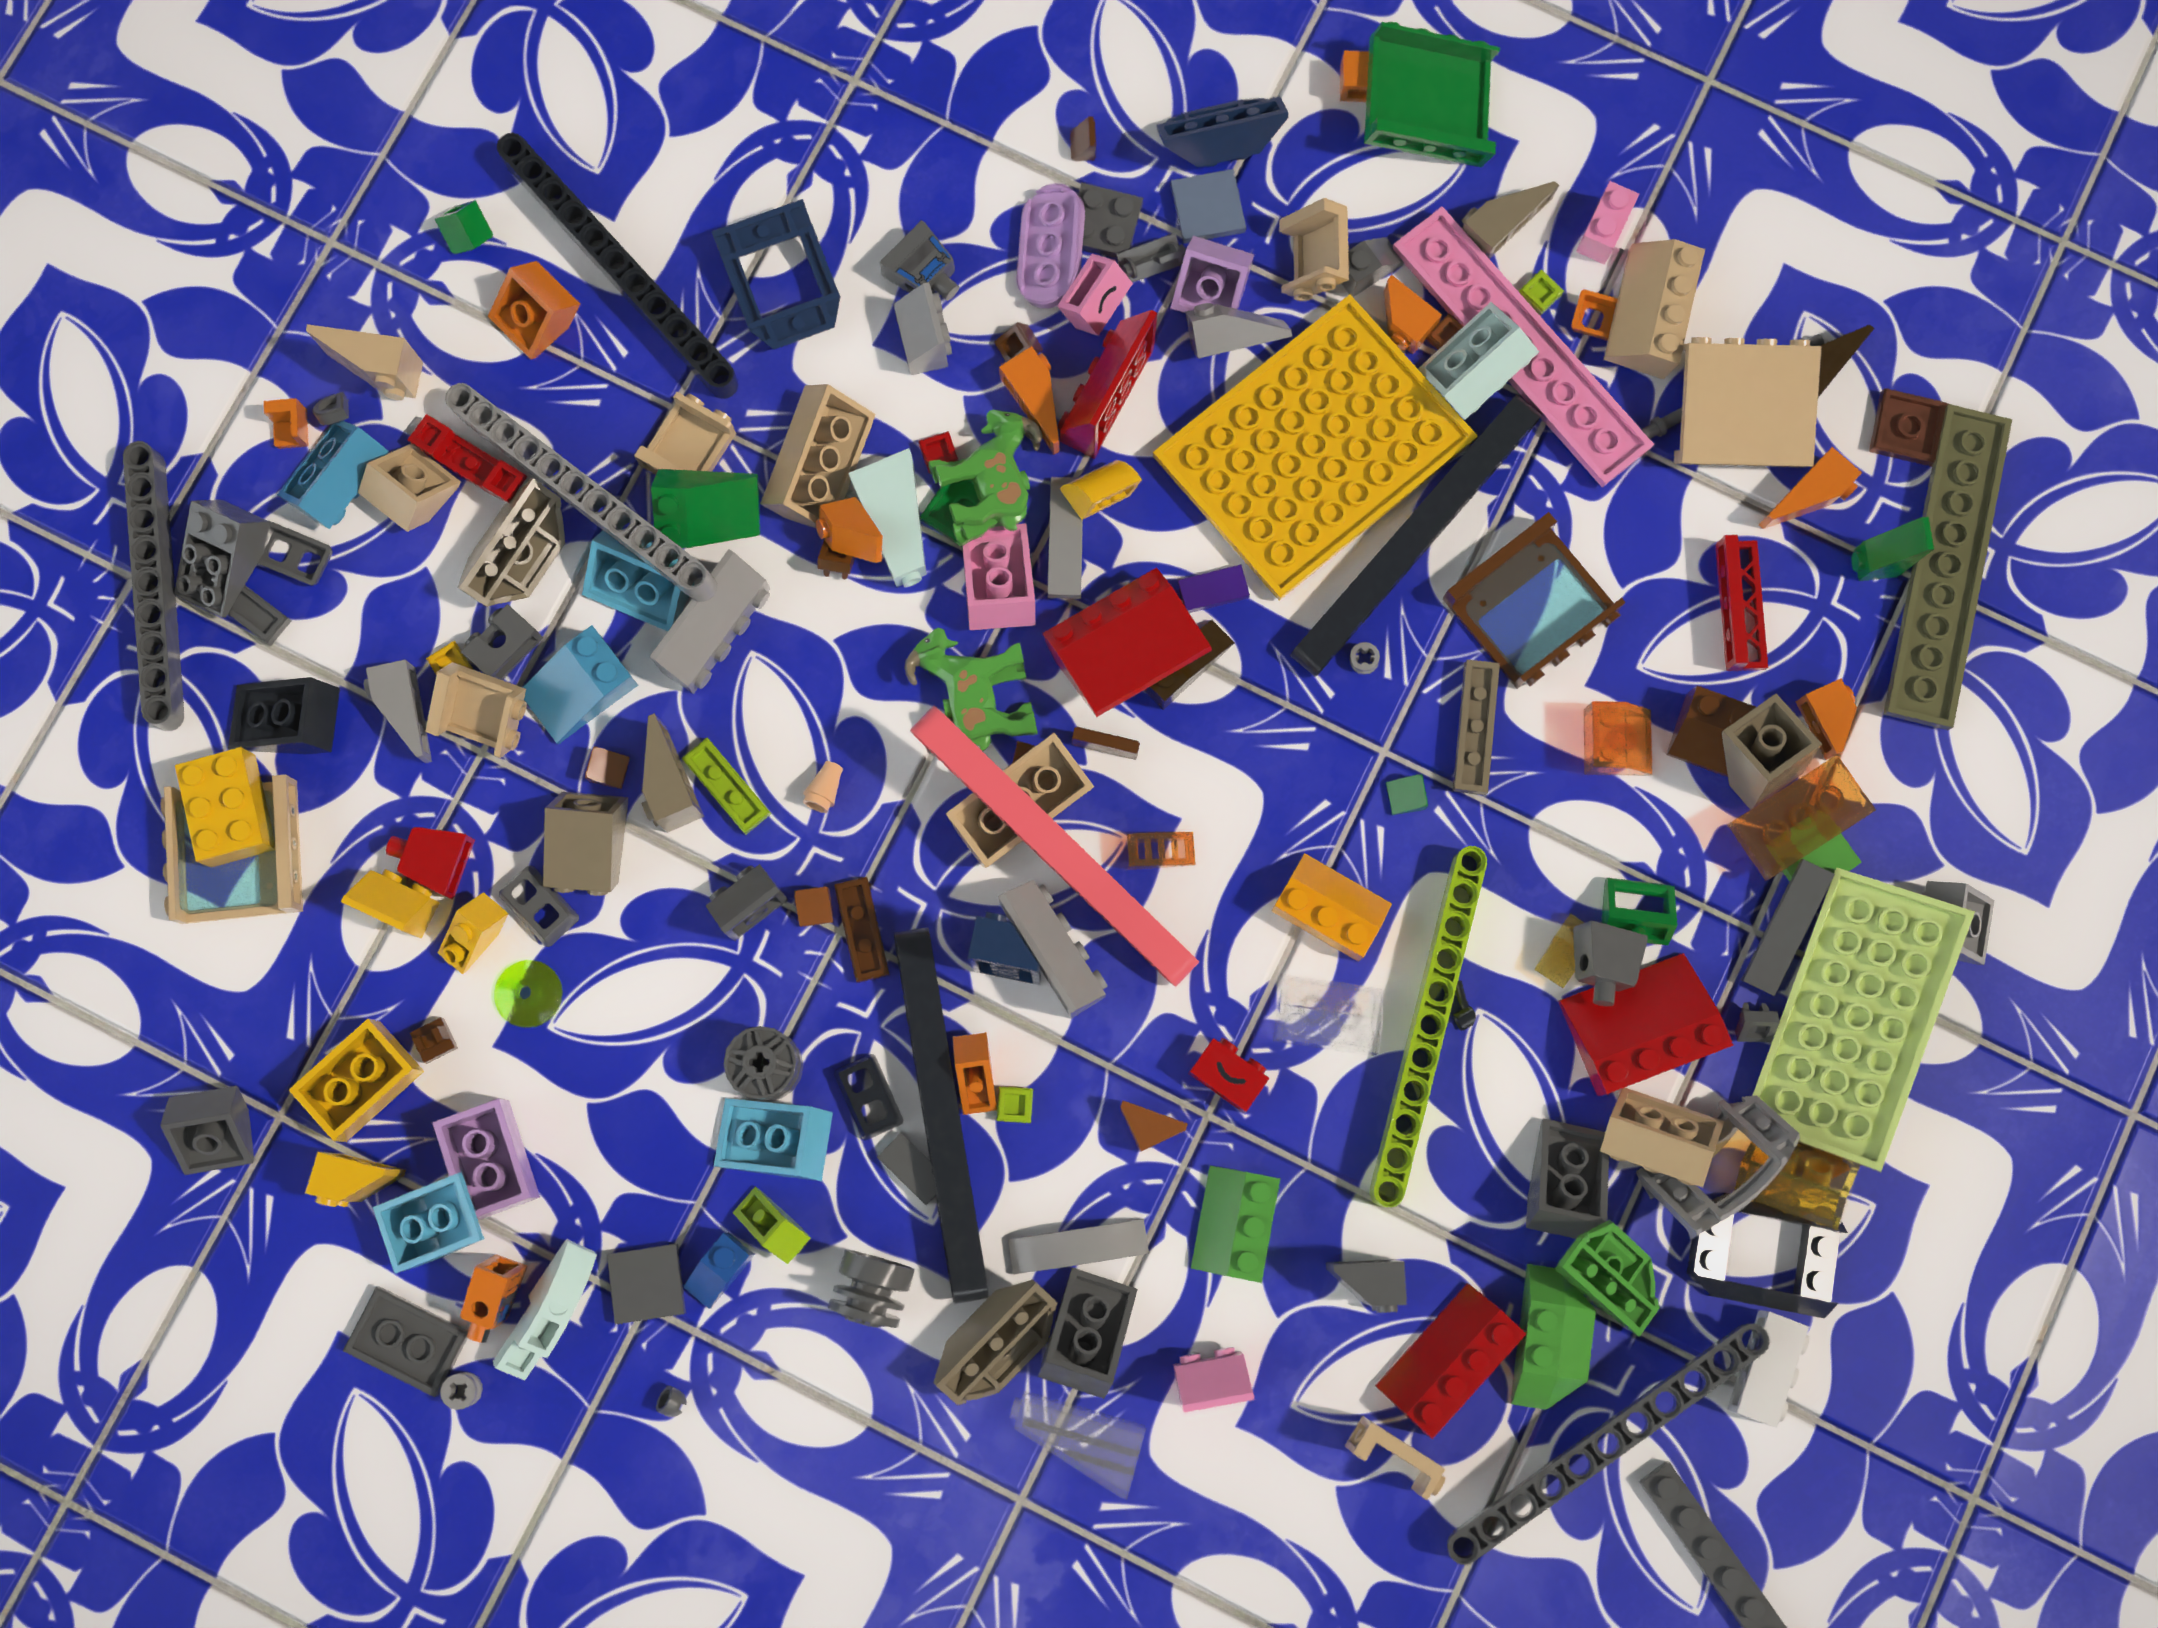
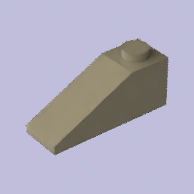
(1505, 216)

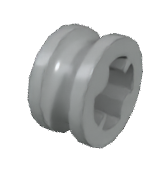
(1364, 648)

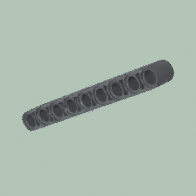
(160, 599)

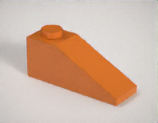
(1030, 385)
(1819, 488)

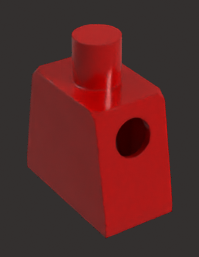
(432, 858)

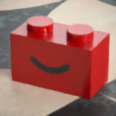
(1229, 1074)

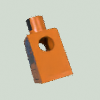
(491, 1295)

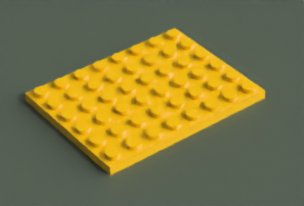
(1314, 446)

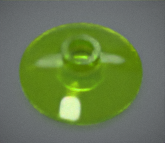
(544, 996)

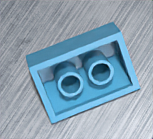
(331, 473)

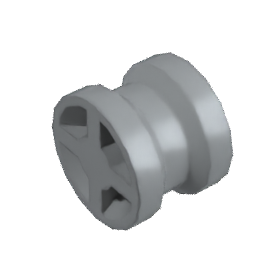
(468, 1386)

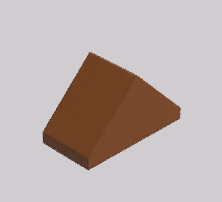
(1149, 1126)

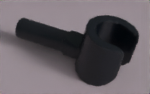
(1466, 1016)

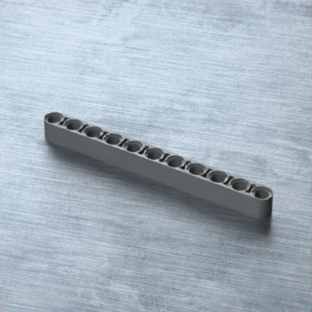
(1625, 1440)

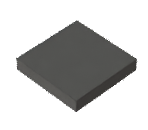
(646, 1284)

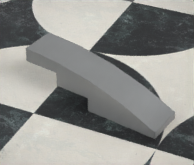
(1064, 545)

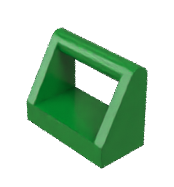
(1657, 926)

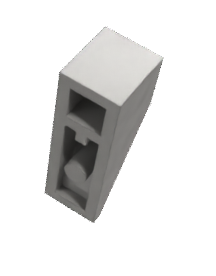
(1225, 329)
(397, 696)

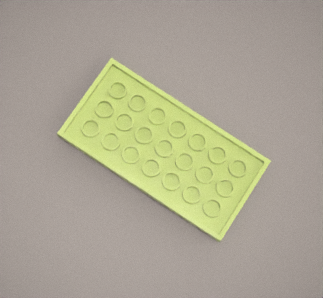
(1861, 1015)

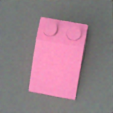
(999, 579)

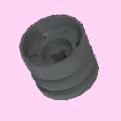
(777, 1078)
(871, 1289)

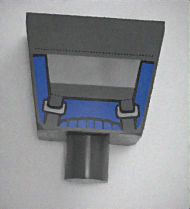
(920, 260)

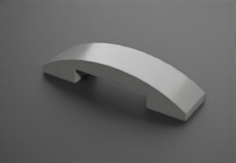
(1078, 1246)

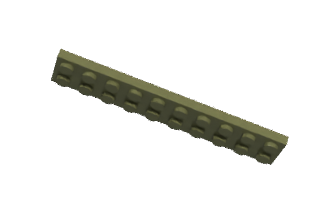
(1948, 579)

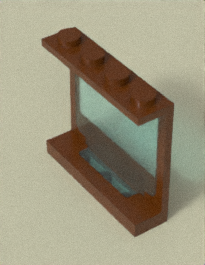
(1531, 603)

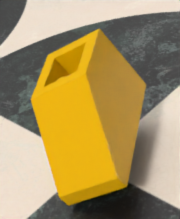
(472, 932)

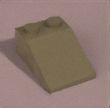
(665, 783)

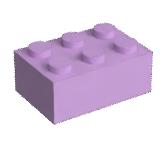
(490, 1155)

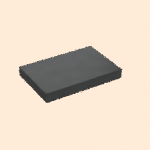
(406, 1341)

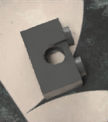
(519, 642)

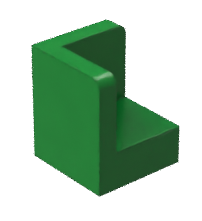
(464, 227)

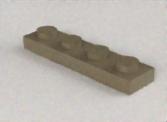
(1476, 727)

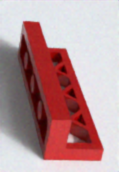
(1733, 605)

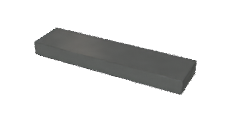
(1787, 927)

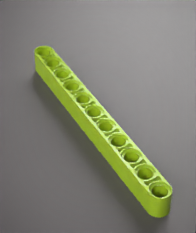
(1417, 1038)

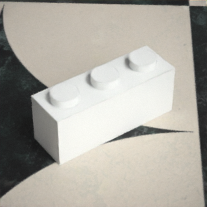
(1765, 1382)

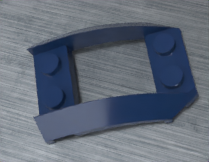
(764, 232)

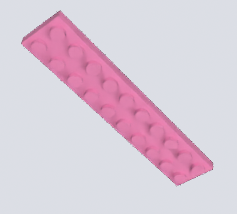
(1555, 379)

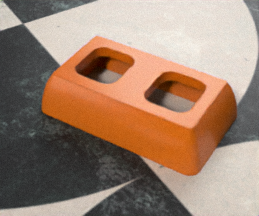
(1598, 302)

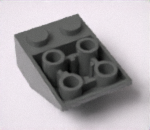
(219, 554)

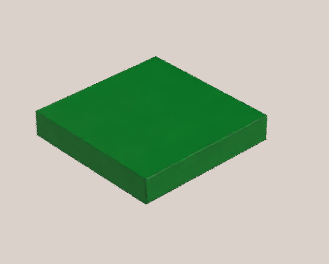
(937, 512)

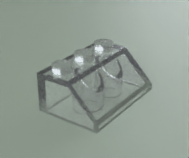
(1329, 1015)

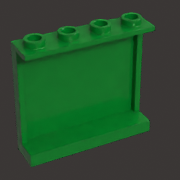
(1429, 94)

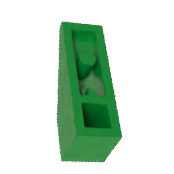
(1893, 551)

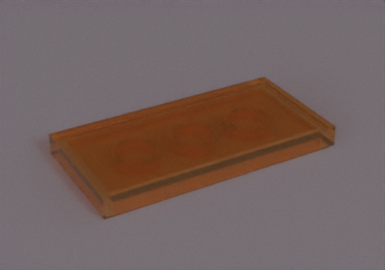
(1801, 817)

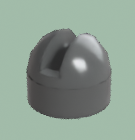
(670, 1402)

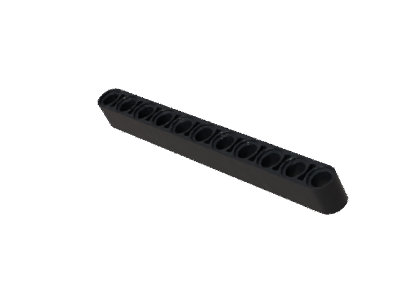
(610, 252)
(1415, 536)
(941, 1116)

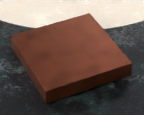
(1907, 427)

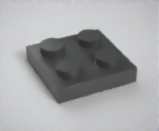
(1109, 219)

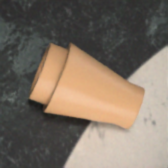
(822, 790)

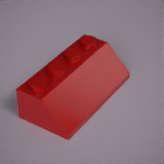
(1450, 1360)

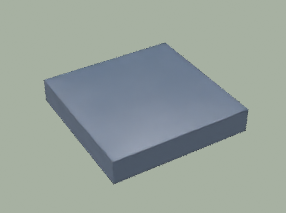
(1208, 206)

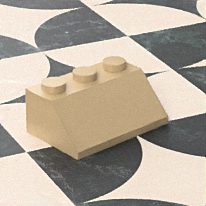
(1662, 1137)

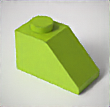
(771, 1225)

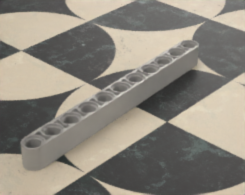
(591, 497)

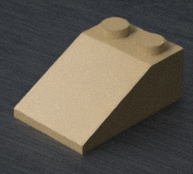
(378, 359)

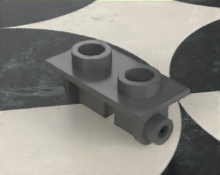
(1151, 257)

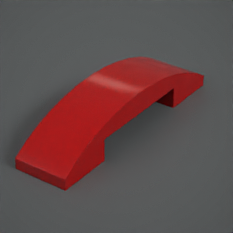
(466, 459)

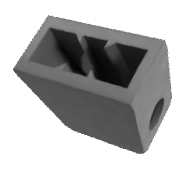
(1607, 959)

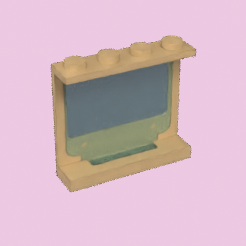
(241, 888)

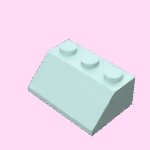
(1478, 360)

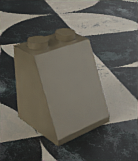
(1767, 751)
(584, 842)

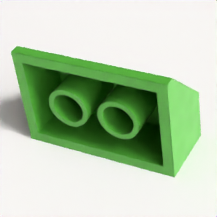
(1235, 1224)

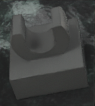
(1756, 1025)

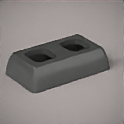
(299, 546)
(543, 896)

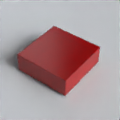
(938, 448)

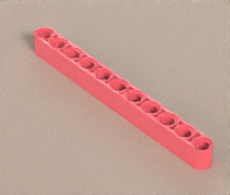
(1054, 845)

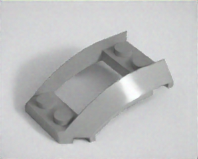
(1764, 1129)

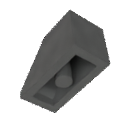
(1370, 263)

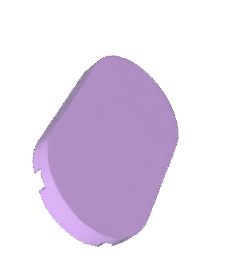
(1050, 245)

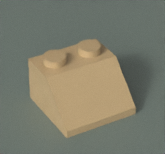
(407, 486)

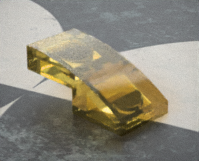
(1558, 958)

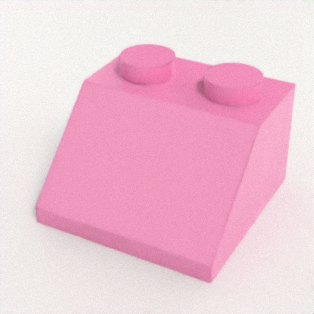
(1212, 1380)

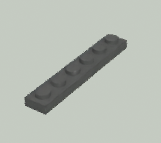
(1709, 1549)

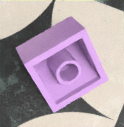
(1211, 275)

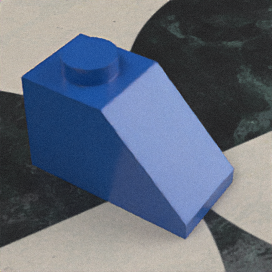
(718, 1269)

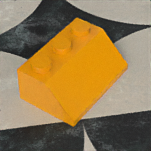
(1332, 907)

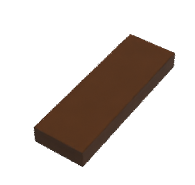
(862, 930)

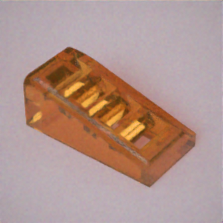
(1135, 863)

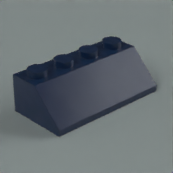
(1000, 951)

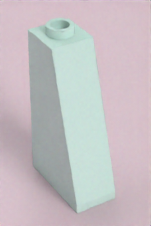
(891, 500)

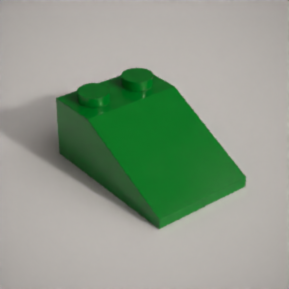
(705, 506)

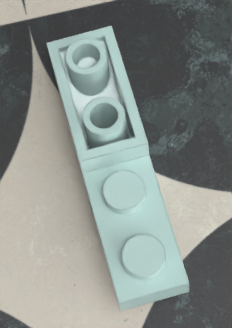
(550, 1310)

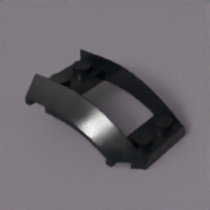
(1813, 1273)

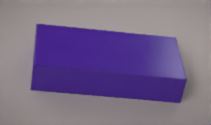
(1213, 589)

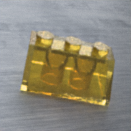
(1808, 1185)

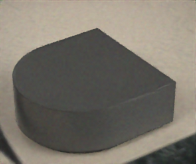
(332, 409)

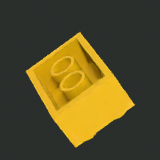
(225, 807)
(356, 1080)

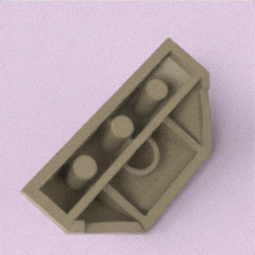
(516, 547)
(995, 1342)

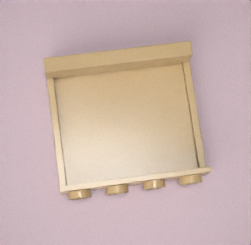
(1749, 403)

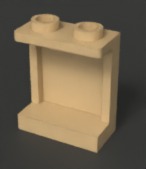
(1319, 248)
(688, 438)
(476, 708)
(1368, 1434)

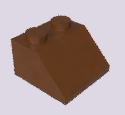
(1700, 728)

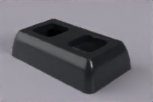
(878, 1091)

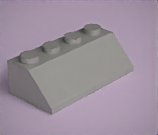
(708, 627)
(1052, 947)

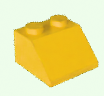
(392, 902)
(346, 1179)

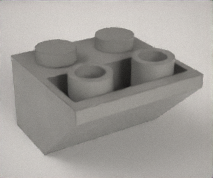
(923, 330)

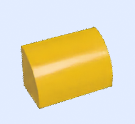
(1101, 488)

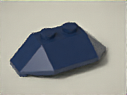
(1224, 130)

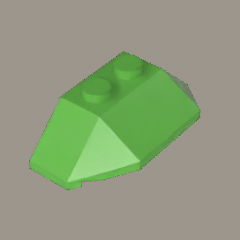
(1613, 1275)
(1557, 1341)

